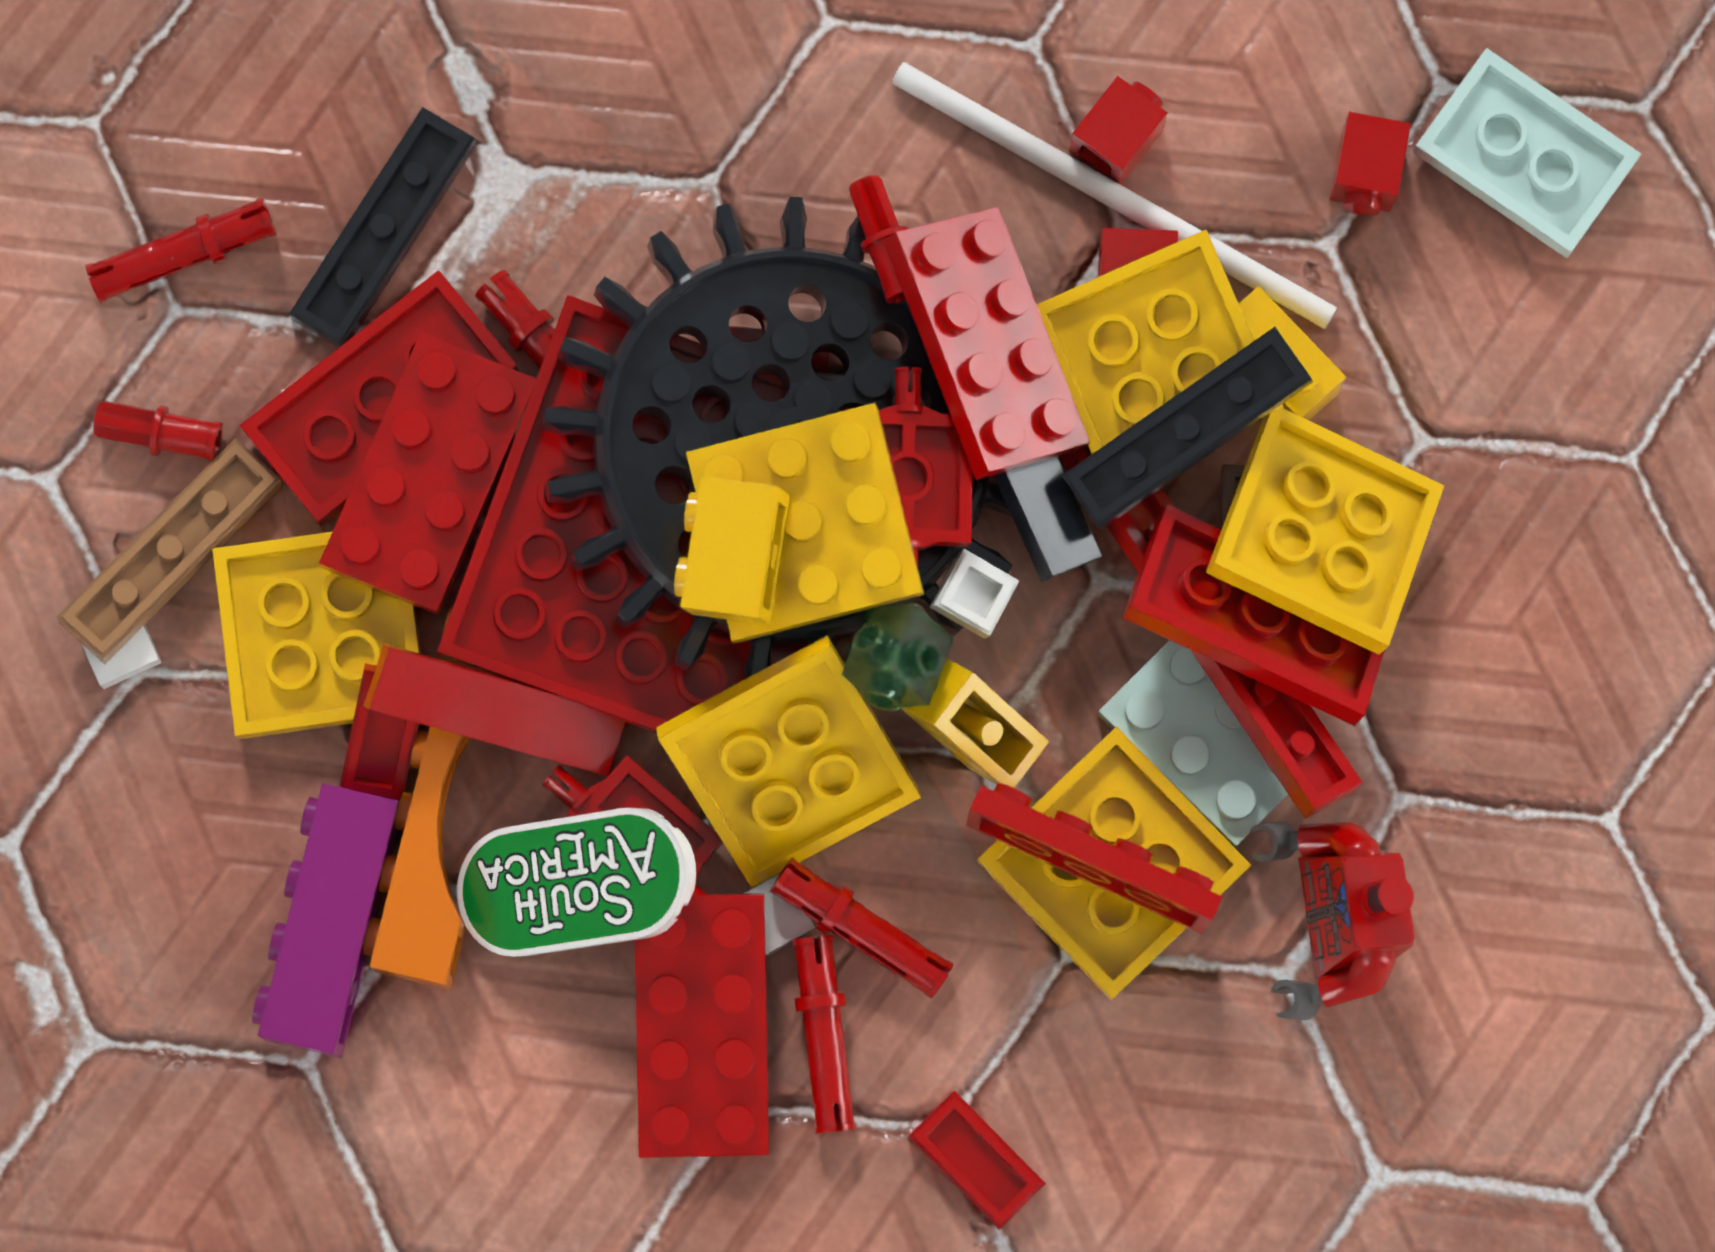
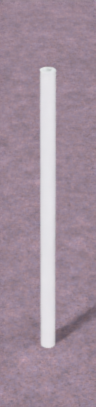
(1106, 190)

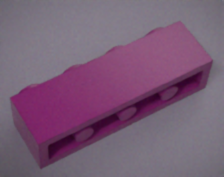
(327, 922)

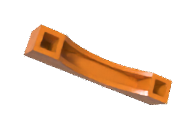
(420, 921)

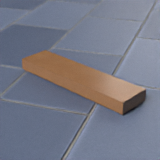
(169, 551)

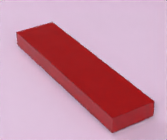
(492, 710)

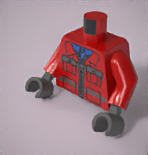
(1353, 910)

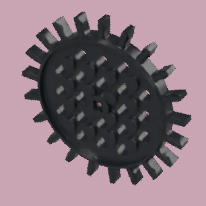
(650, 380)

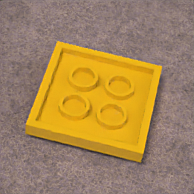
(1144, 334)
(844, 519)
(1326, 529)
(299, 635)
(788, 761)
(1122, 799)

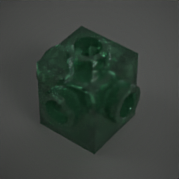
(897, 657)

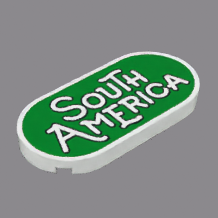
(575, 882)

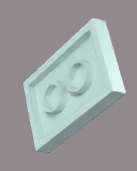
(1526, 153)
(1195, 741)

